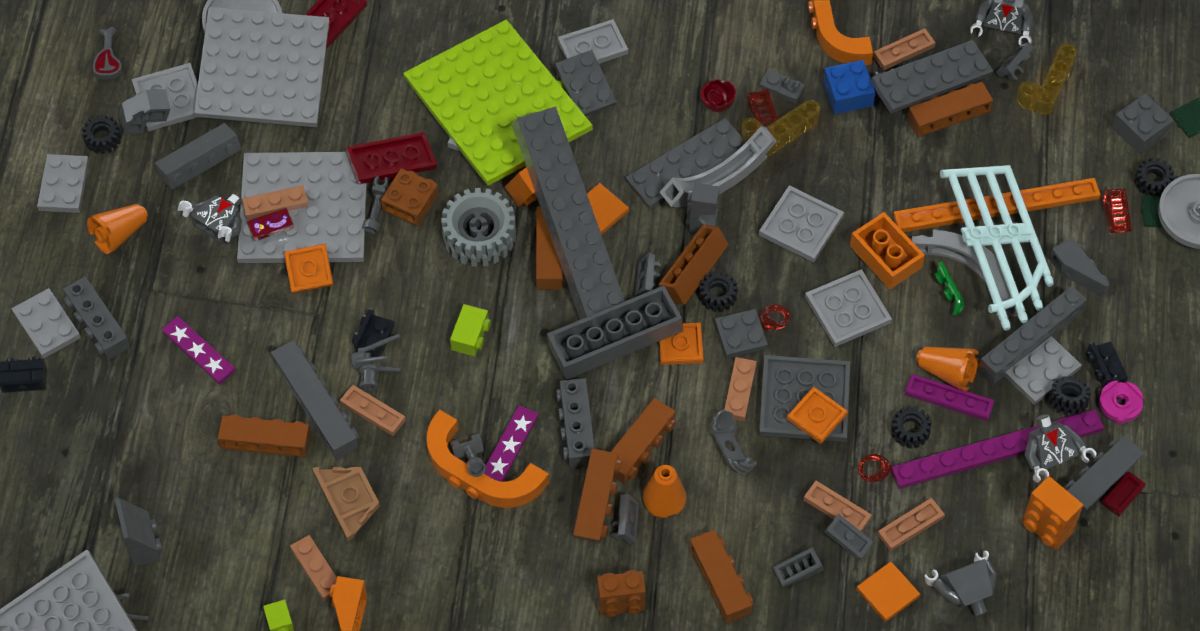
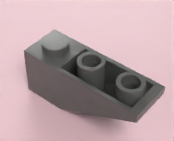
(1075, 265)

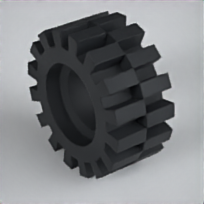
(105, 143)
(1157, 168)
(718, 281)
(1069, 404)
(913, 416)

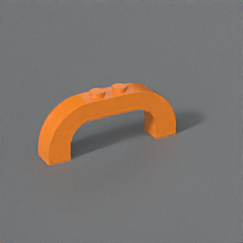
(832, 41)
(493, 492)

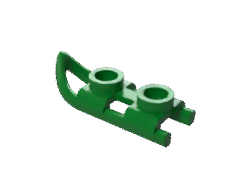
(952, 291)

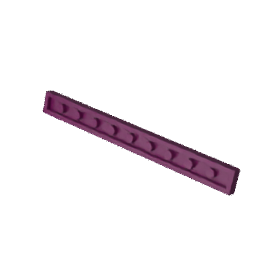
(984, 452)

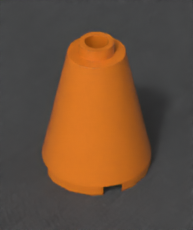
(116, 226)
(950, 364)
(664, 493)

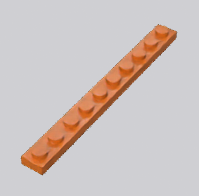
(1034, 199)

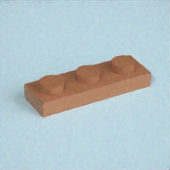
(904, 49)
(274, 201)
(740, 387)
(372, 410)
(833, 504)
(910, 524)
(314, 566)

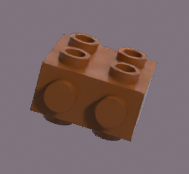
(410, 197)
(621, 593)

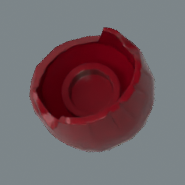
(718, 95)

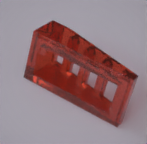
(760, 95)
(1117, 197)

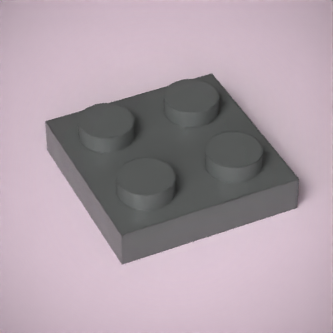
(741, 333)

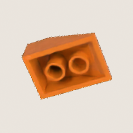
(349, 600)

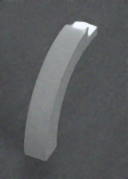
(726, 173)
(952, 246)

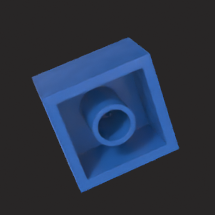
(848, 86)

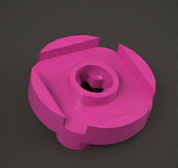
(1115, 411)

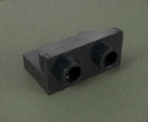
(371, 331)
(1105, 363)

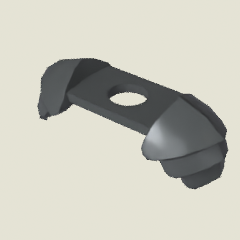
(723, 430)

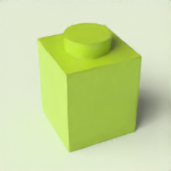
(278, 616)

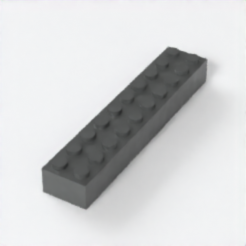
(567, 212)

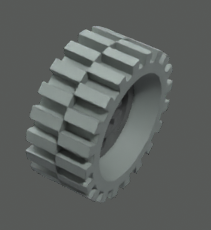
(478, 211)

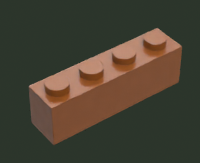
(949, 109)
(694, 263)
(548, 267)
(264, 436)
(642, 437)
(596, 496)
(720, 576)

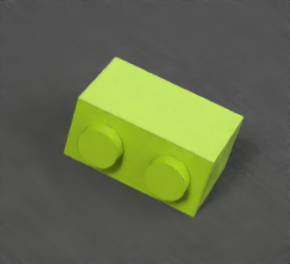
(470, 330)

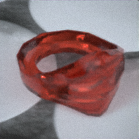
(770, 324)
(881, 475)

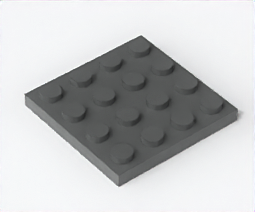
(786, 384)

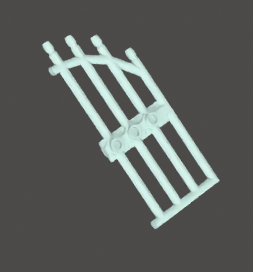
(1001, 234)

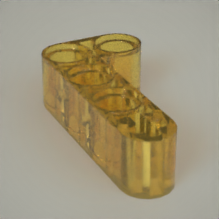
(1056, 77)
(804, 116)

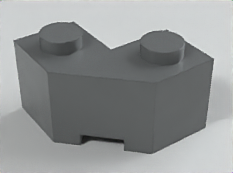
(144, 107)

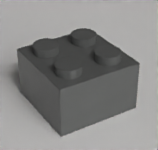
(1142, 124)

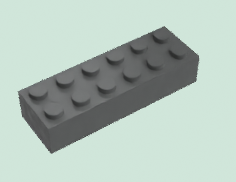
(615, 332)

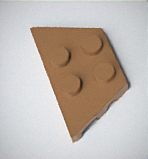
(348, 496)

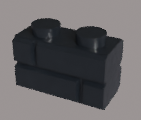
(23, 375)

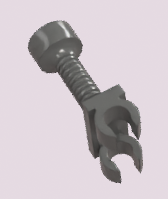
(371, 224)
(474, 465)

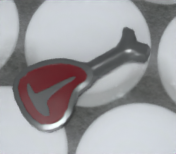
(105, 64)

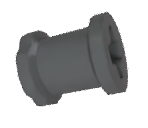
(368, 378)

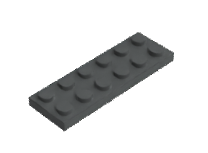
(931, 76)
(686, 160)

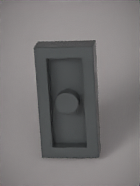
(1018, 56)
(782, 86)
(646, 274)
(628, 520)
(848, 537)

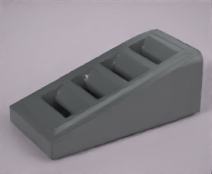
(801, 557)

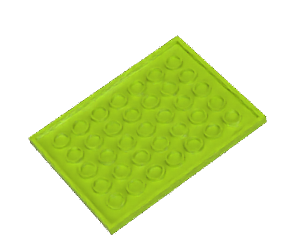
(483, 89)

